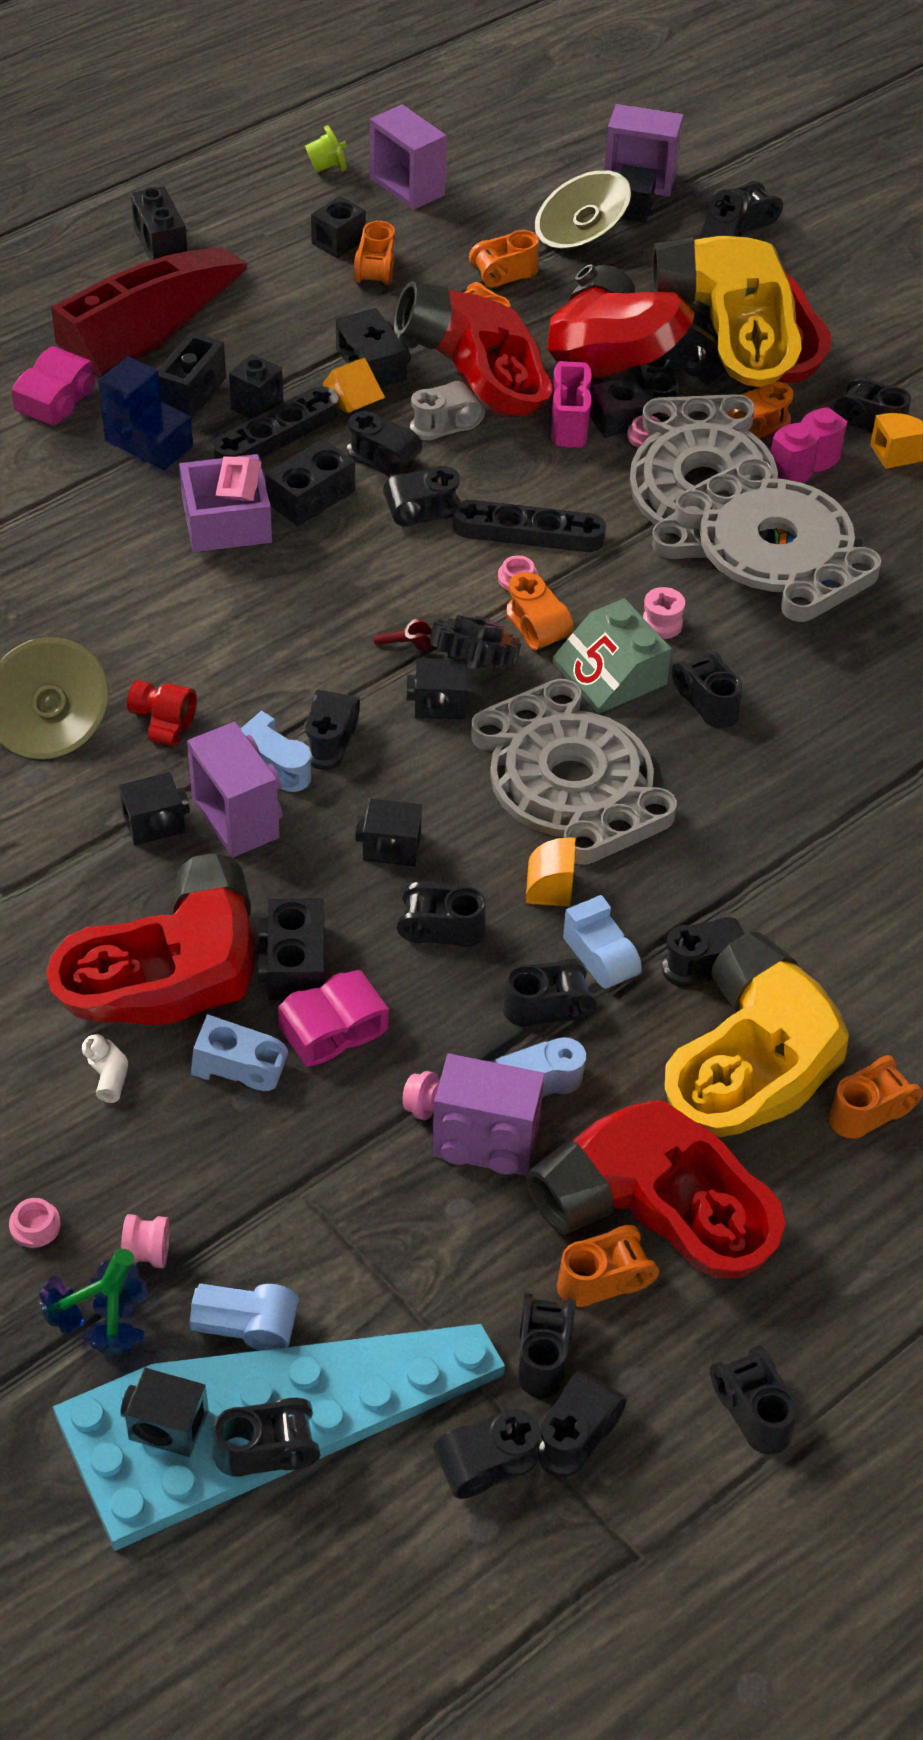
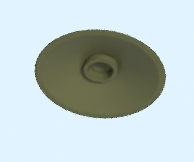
(582, 209)
(50, 697)

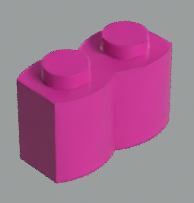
(53, 385)
(571, 404)
(809, 445)
(333, 1017)

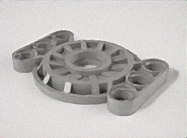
(685, 445)
(789, 568)
(572, 807)

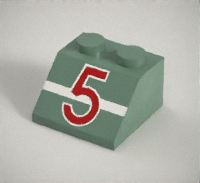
(614, 656)

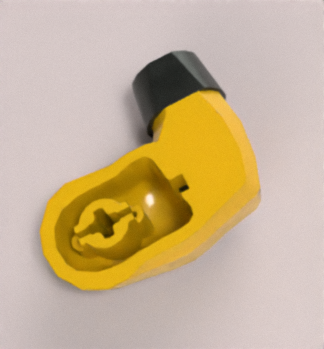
(746, 297)
(766, 1053)

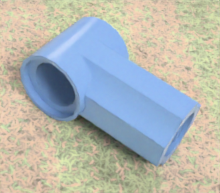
(258, 1317)

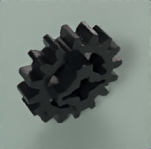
(476, 641)

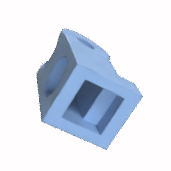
(283, 754)
(600, 943)
(238, 1054)
(559, 1059)

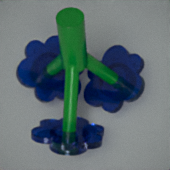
(115, 1295)

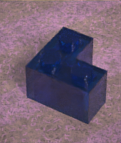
(138, 419)

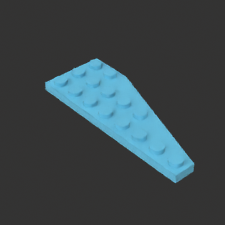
(353, 1392)

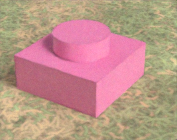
(238, 478)

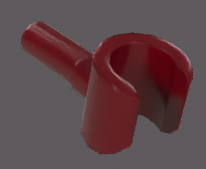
(415, 632)

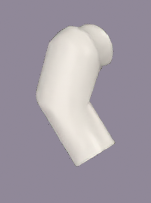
(109, 1063)

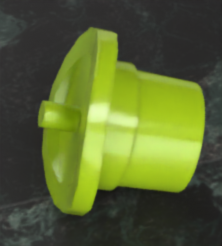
(327, 152)

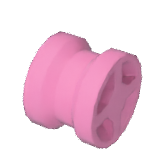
(664, 611)
(147, 1239)

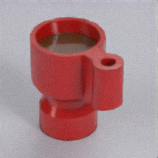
(170, 706)

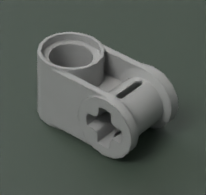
(447, 409)

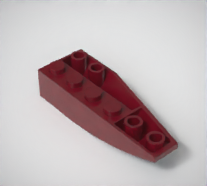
(141, 305)

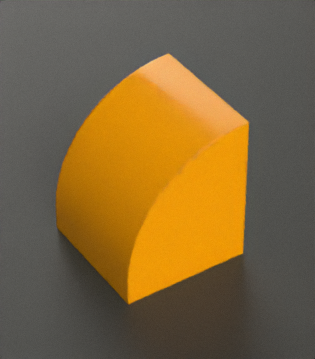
(354, 385)
(897, 439)
(551, 873)

